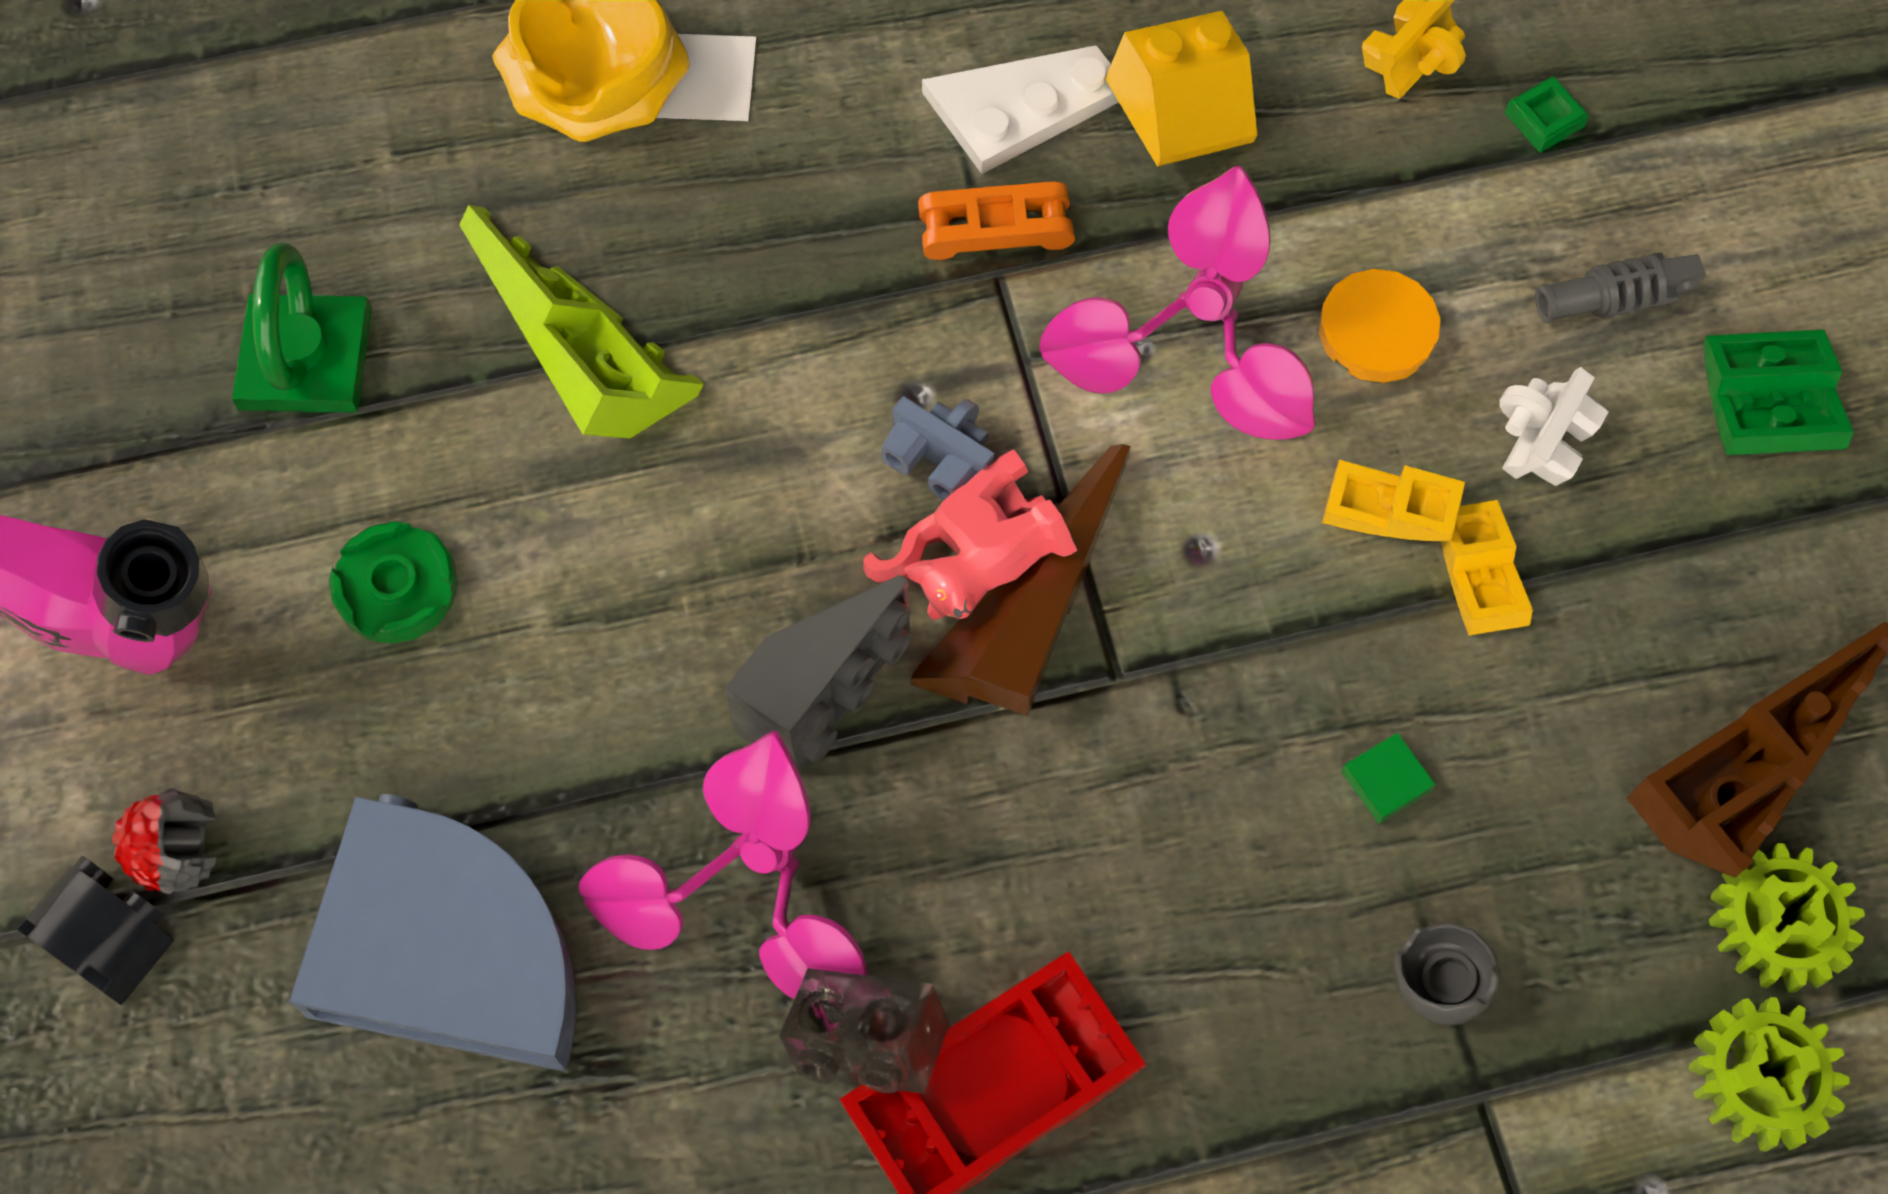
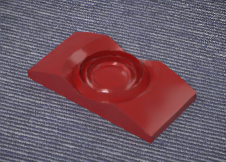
(999, 1084)

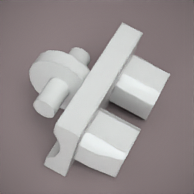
(1542, 417)

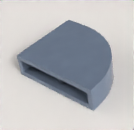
(437, 941)

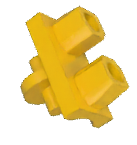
(1423, 43)

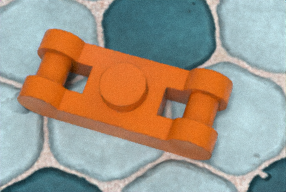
(995, 219)

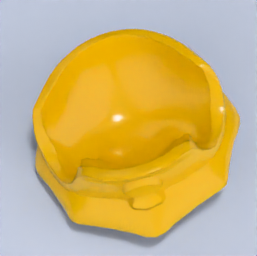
(590, 63)

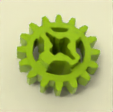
(1817, 925)
(1791, 1058)

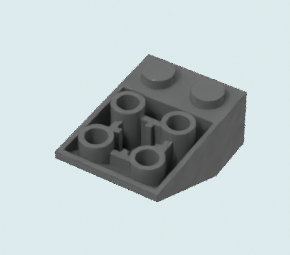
(820, 670)

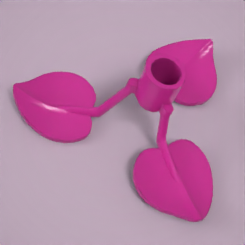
(1228, 239)
(750, 794)

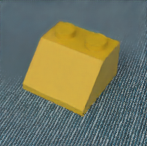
(1186, 87)

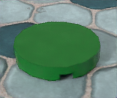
(393, 582)

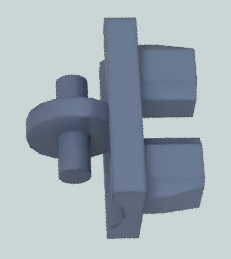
(942, 437)

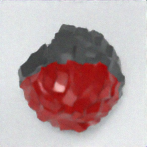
(163, 841)

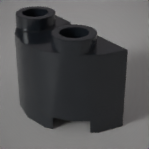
(97, 932)

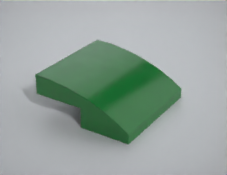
(1776, 392)

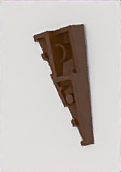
(1014, 628)
(1734, 785)

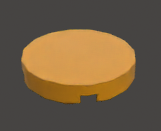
(1379, 325)

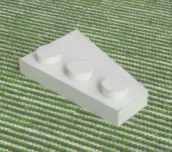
(1020, 103)

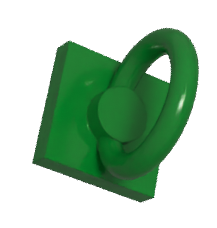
(299, 346)

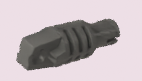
(1621, 287)

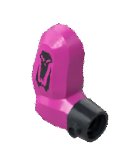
(109, 597)

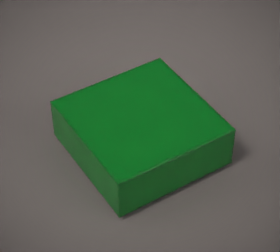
(1546, 114)
(1388, 778)

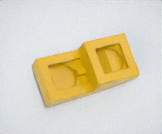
(1394, 506)
(1484, 570)

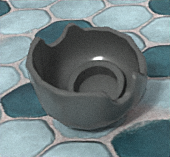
(1447, 973)

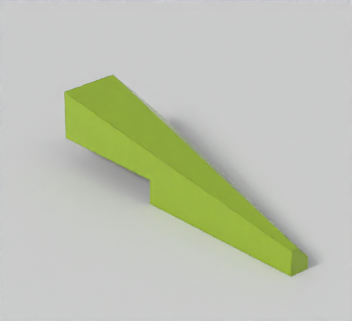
(588, 355)

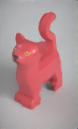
(989, 530)

